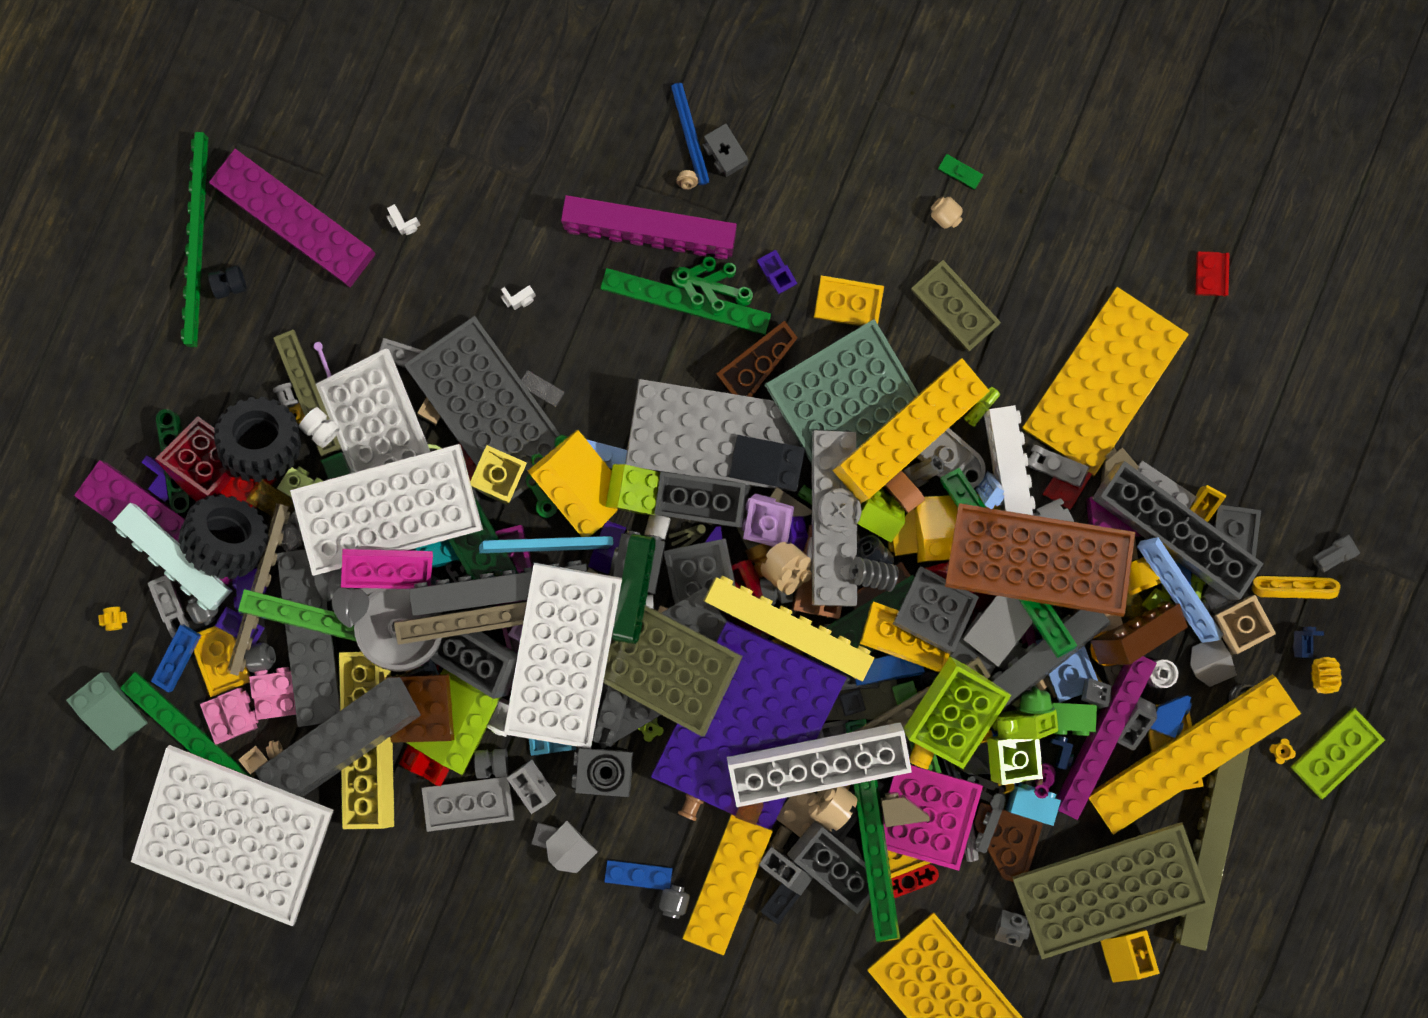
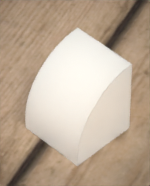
(657, 526)

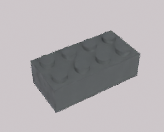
(702, 499)
(478, 662)
(832, 866)

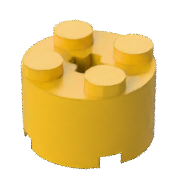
(1141, 576)

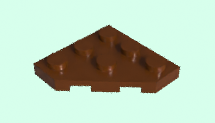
(1012, 841)

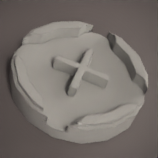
(839, 510)

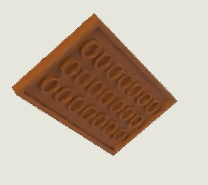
(1041, 559)

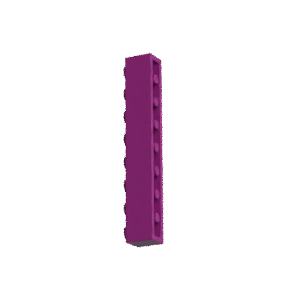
(1101, 743)

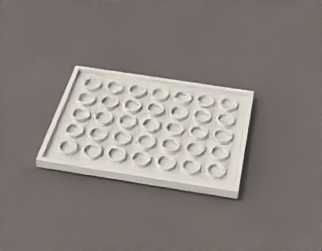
(231, 835)

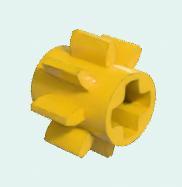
(112, 618)

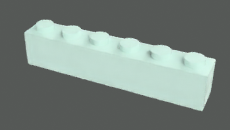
(166, 552)

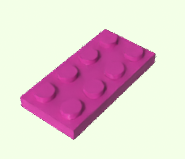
(385, 568)

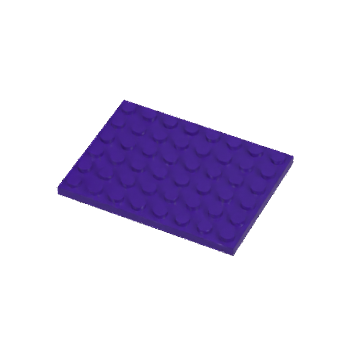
(769, 704)

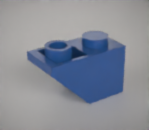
(1171, 715)

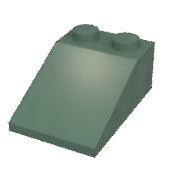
(107, 710)

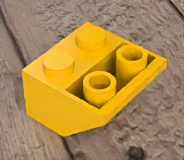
(1130, 956)

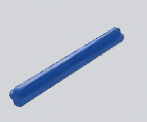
(690, 133)

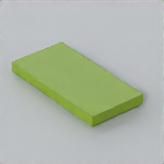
(1337, 753)

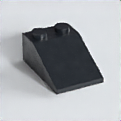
(766, 462)

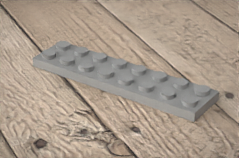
(831, 550)

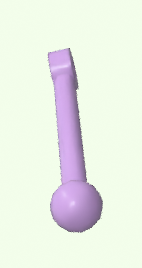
(318, 347)

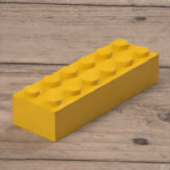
(727, 885)

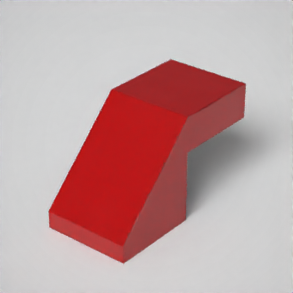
(423, 765)

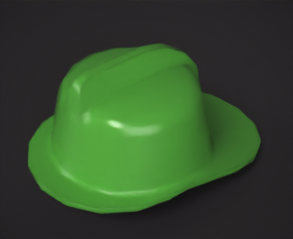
(1035, 702)

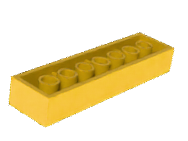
(911, 431)

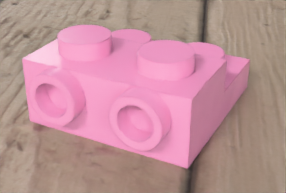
(273, 693)
(229, 715)

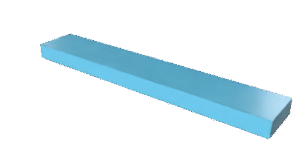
(547, 544)

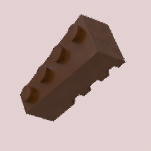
(752, 366)
(1139, 635)

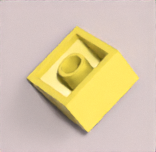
(497, 475)

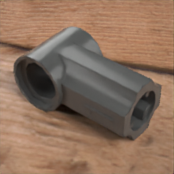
(922, 472)
(1340, 551)

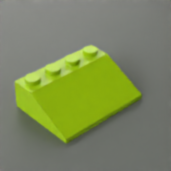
(956, 713)
(471, 715)

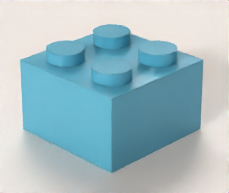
(1026, 804)

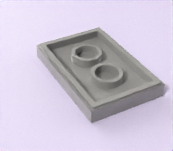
(999, 629)

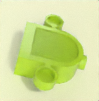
(1025, 726)

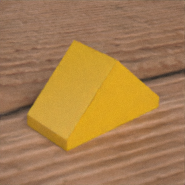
(1207, 502)

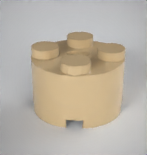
(787, 567)
(831, 807)

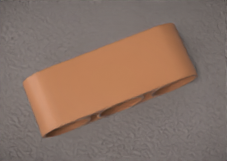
(904, 492)

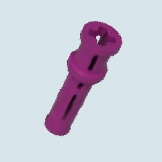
(1045, 783)

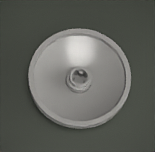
(377, 633)

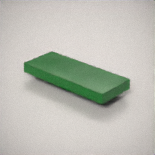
(960, 171)

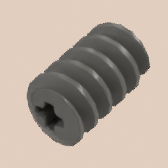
(873, 574)

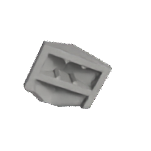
(1212, 662)
(569, 849)

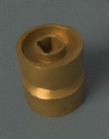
(758, 555)

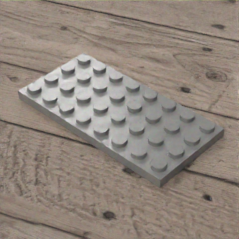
(698, 428)

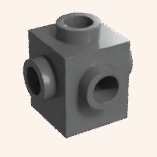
(1011, 928)

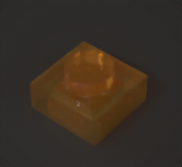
(749, 813)

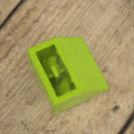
(882, 515)

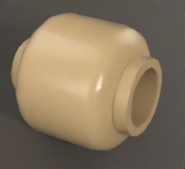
(946, 212)

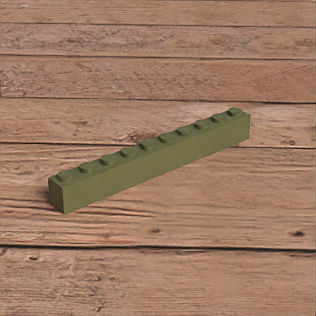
(1213, 845)

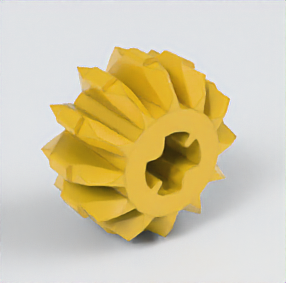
(1326, 675)

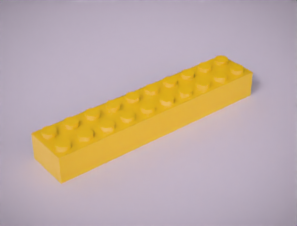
(1194, 754)

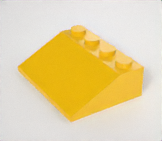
(576, 483)
(936, 527)

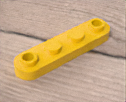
(1296, 587)

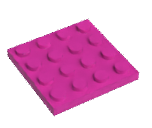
(951, 811)

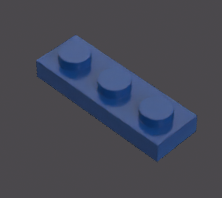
(176, 658)
(638, 875)

